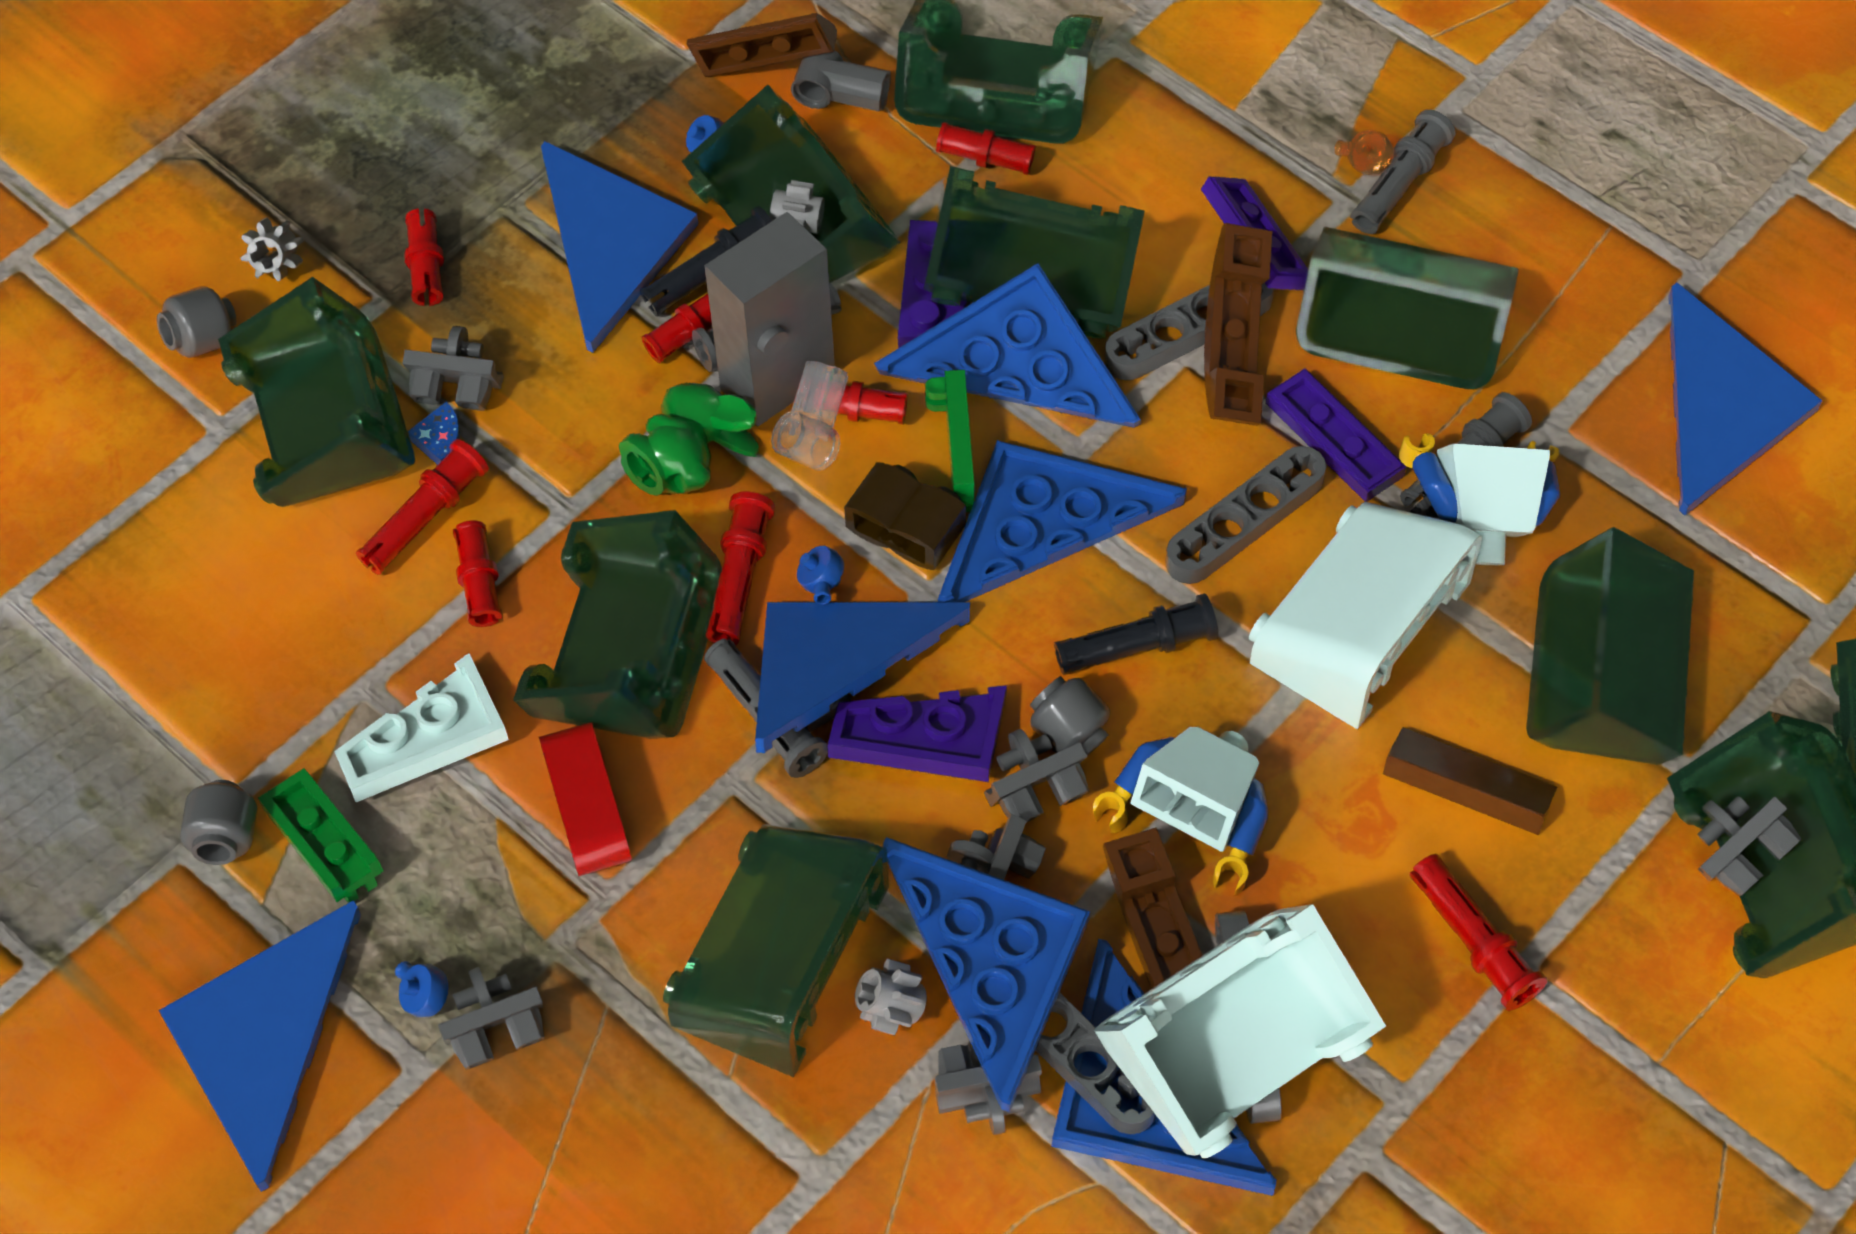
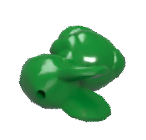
(676, 450)

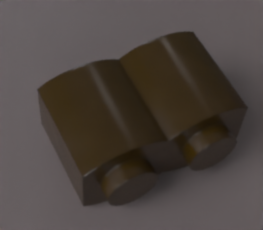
(905, 515)

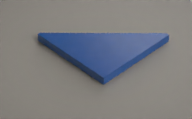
(611, 237)
(1020, 350)
(1726, 399)
(1042, 510)
(837, 649)
(995, 952)
(258, 1033)
(1087, 1132)

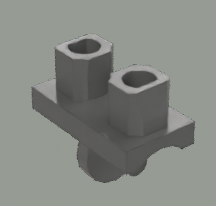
(473, 375)
(1060, 770)
(1006, 851)
(1728, 863)
(467, 1031)
(967, 1088)

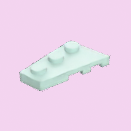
(431, 732)

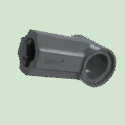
(830, 79)

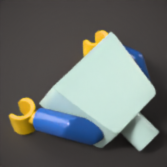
(1487, 488)
(1198, 787)

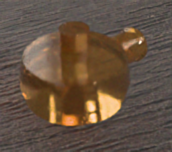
(1367, 152)

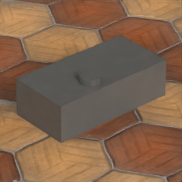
(770, 314)

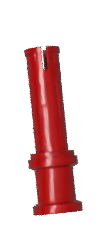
(437, 490)
(742, 548)
(1490, 950)

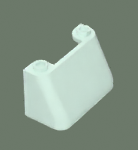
(1363, 605)
(1240, 1025)

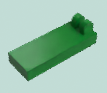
(950, 395)
(322, 836)

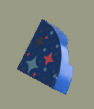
(436, 433)

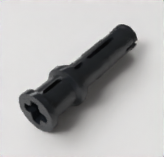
(692, 273)
(1159, 630)

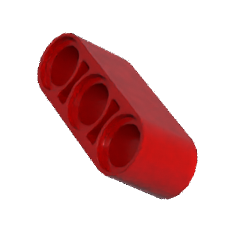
(585, 799)

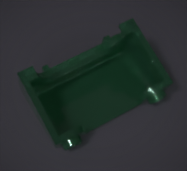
(991, 81)
(764, 151)
(996, 234)
(318, 395)
(632, 629)
(1808, 897)
(776, 941)

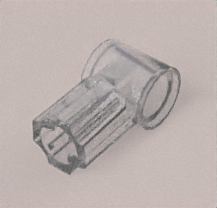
(808, 430)

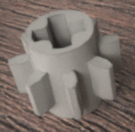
(800, 204)
(272, 261)
(890, 997)

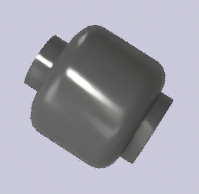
(195, 321)
(1070, 715)
(218, 822)

